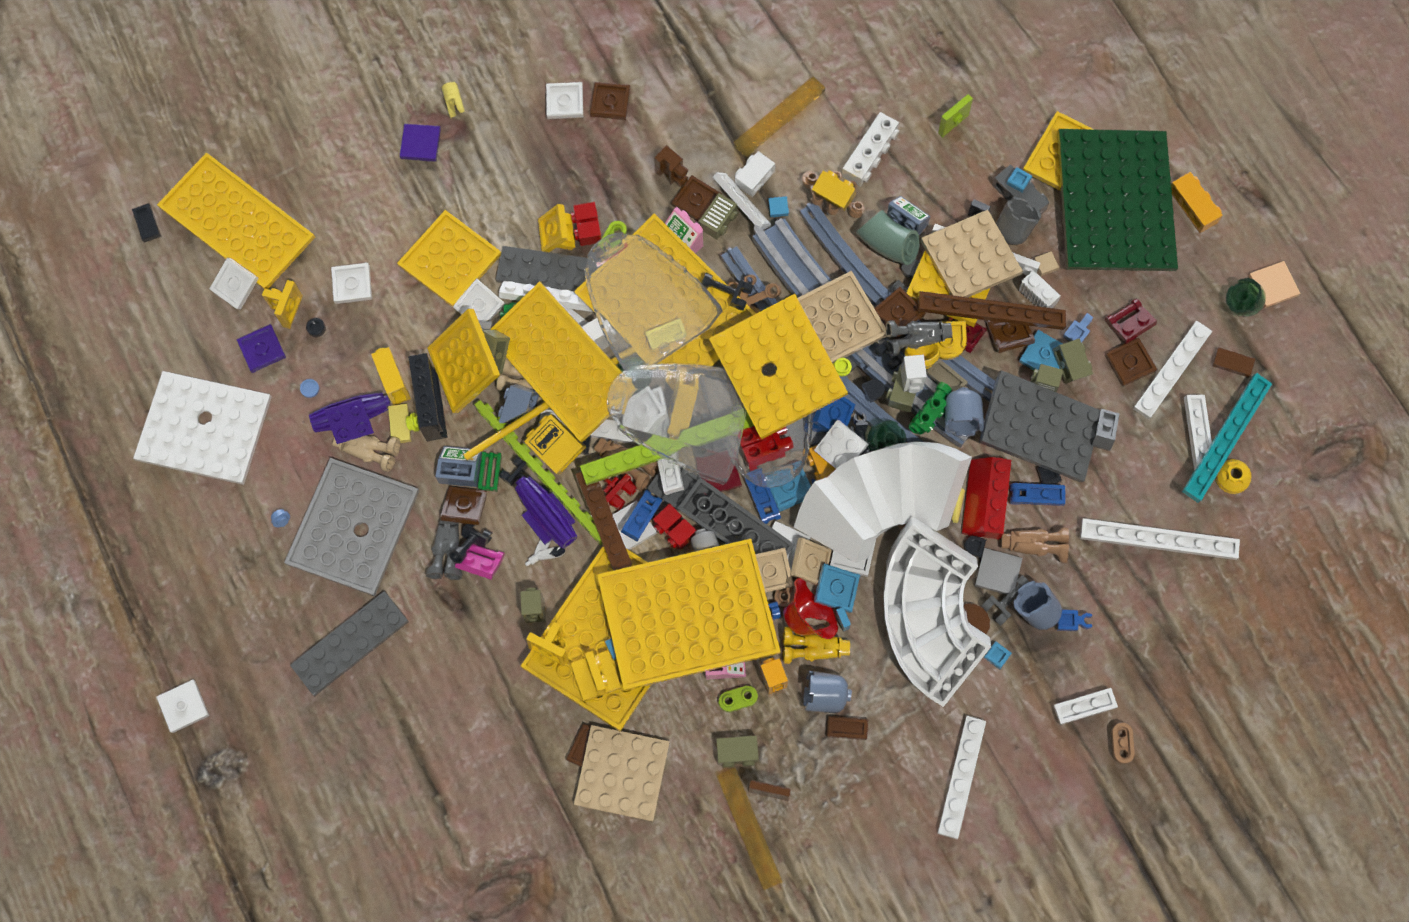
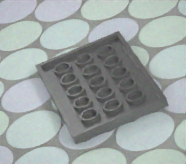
(1040, 426)

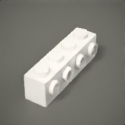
(870, 149)

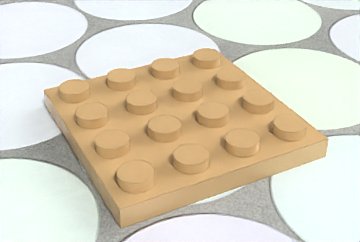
(971, 255)
(842, 316)
(622, 773)

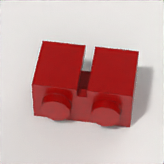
(587, 223)
(673, 527)

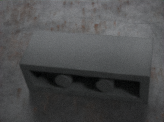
(1030, 194)

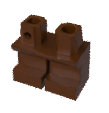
(672, 165)

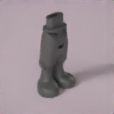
(921, 334)
(446, 539)

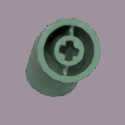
(890, 238)

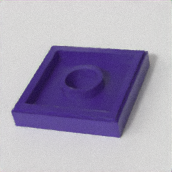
(420, 142)
(261, 348)

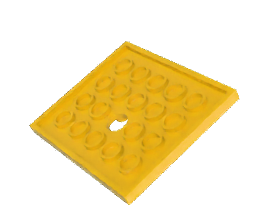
(804, 371)

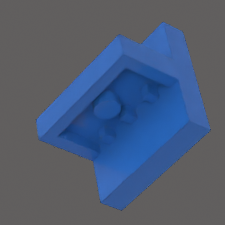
(828, 415)

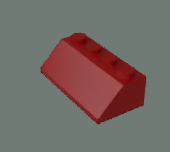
(986, 497)

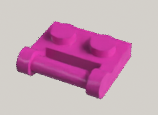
(480, 565)

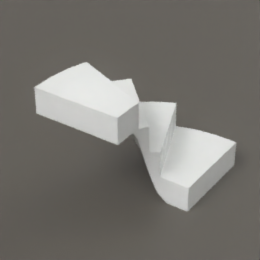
(881, 492)
(927, 611)

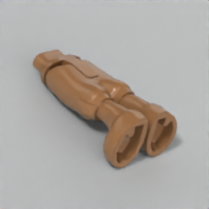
(642, 479)
(1033, 542)

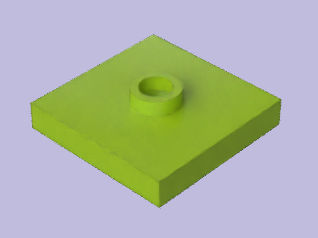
(955, 115)

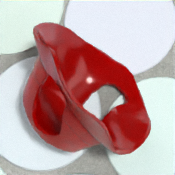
(805, 607)

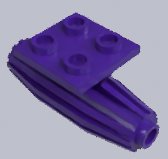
(350, 417)
(545, 514)

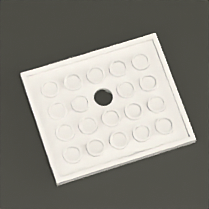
(214, 450)

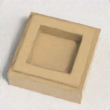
(1047, 263)

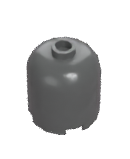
(1017, 221)

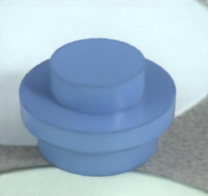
(280, 518)

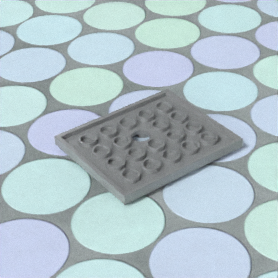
(340, 503)

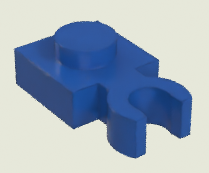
(1070, 621)

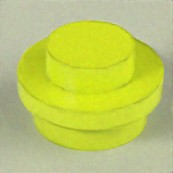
(842, 366)
(412, 422)

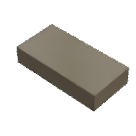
(943, 373)

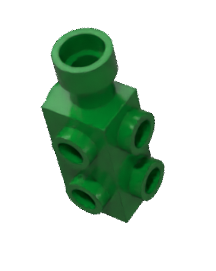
(930, 410)

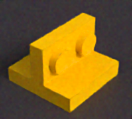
(556, 229)
(284, 303)
(548, 646)
(595, 675)

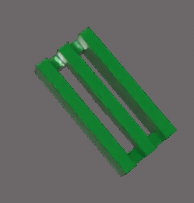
(491, 456)

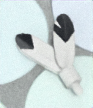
(543, 553)

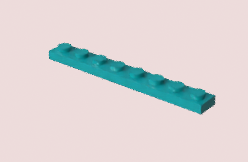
(1227, 438)

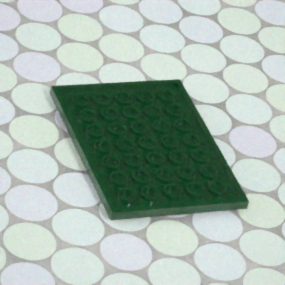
(1116, 200)

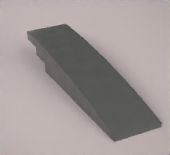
(720, 514)

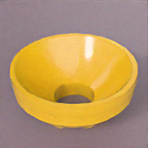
(930, 352)
(1230, 484)

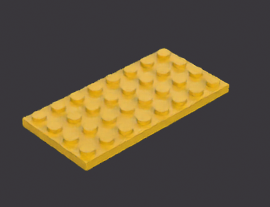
(236, 220)
(559, 360)

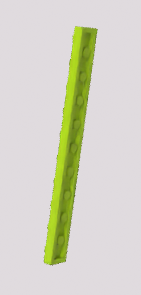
(625, 461)
(536, 466)

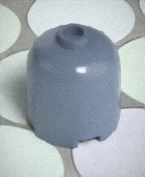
(964, 412)
(1038, 605)
(826, 692)

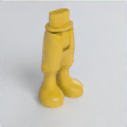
(816, 648)

